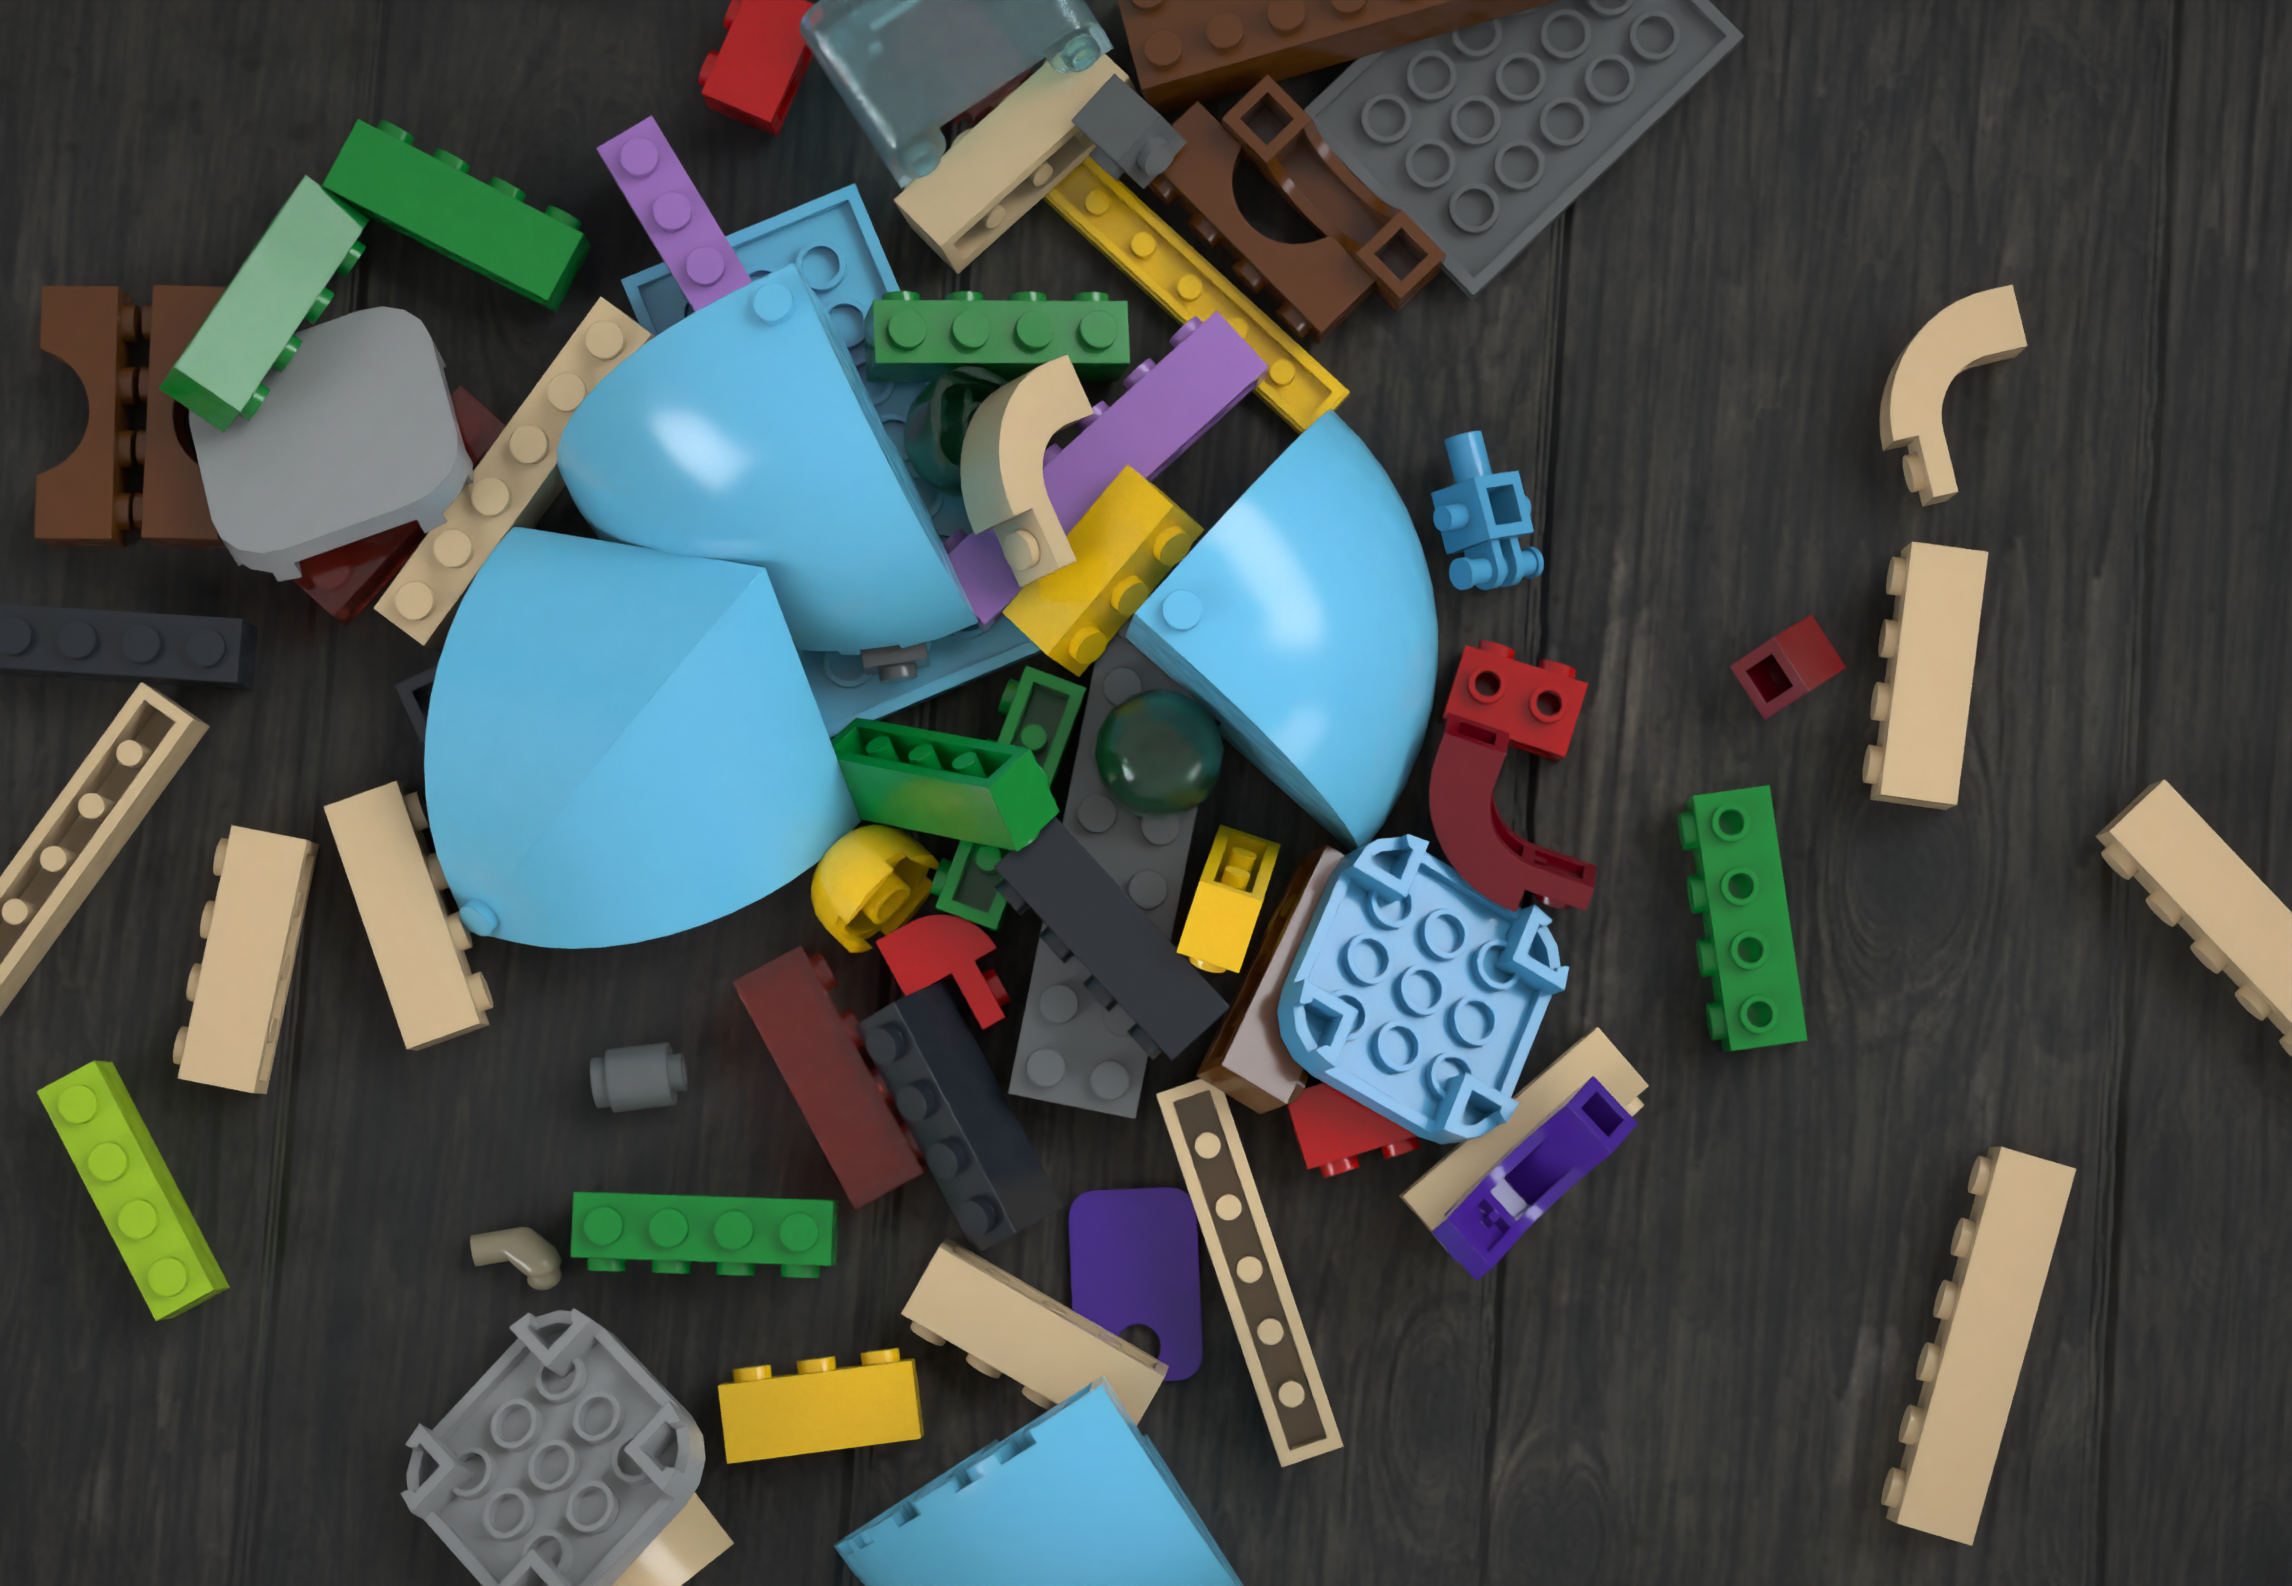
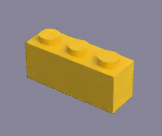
(1121, 556)
(1228, 900)
(820, 1406)

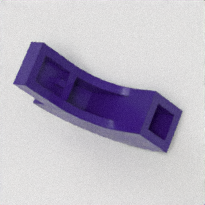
(1533, 1177)

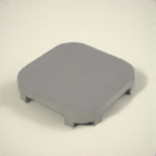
(340, 446)
(556, 1460)

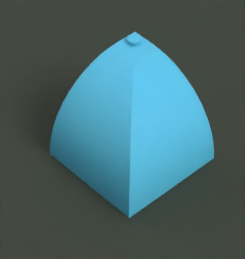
(622, 745)

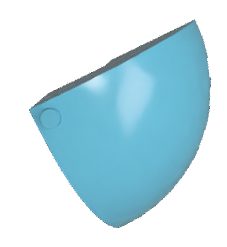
(764, 451)
(1309, 630)
(1048, 1506)

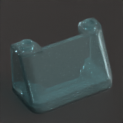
(926, 61)

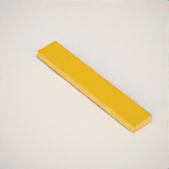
(1191, 287)

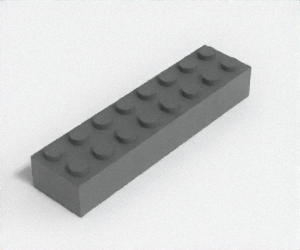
(1068, 1041)

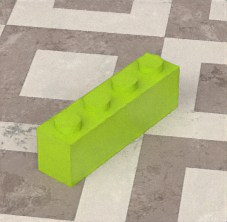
(133, 1189)

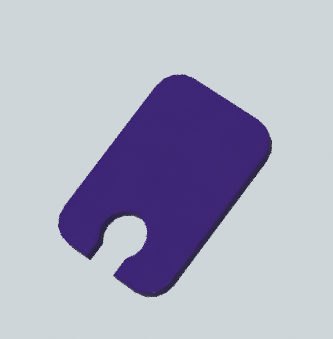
(1140, 1265)

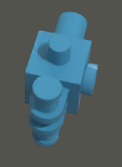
(1484, 519)

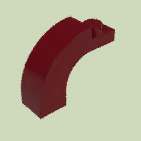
(1478, 838)

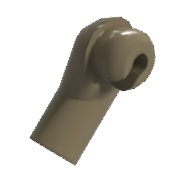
(524, 1249)

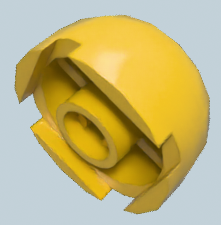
(870, 884)

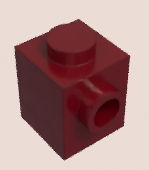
(1787, 667)

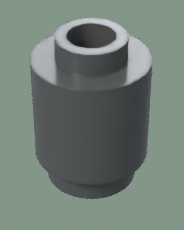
(638, 1077)

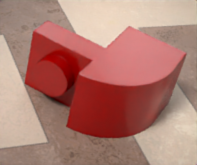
(944, 948)

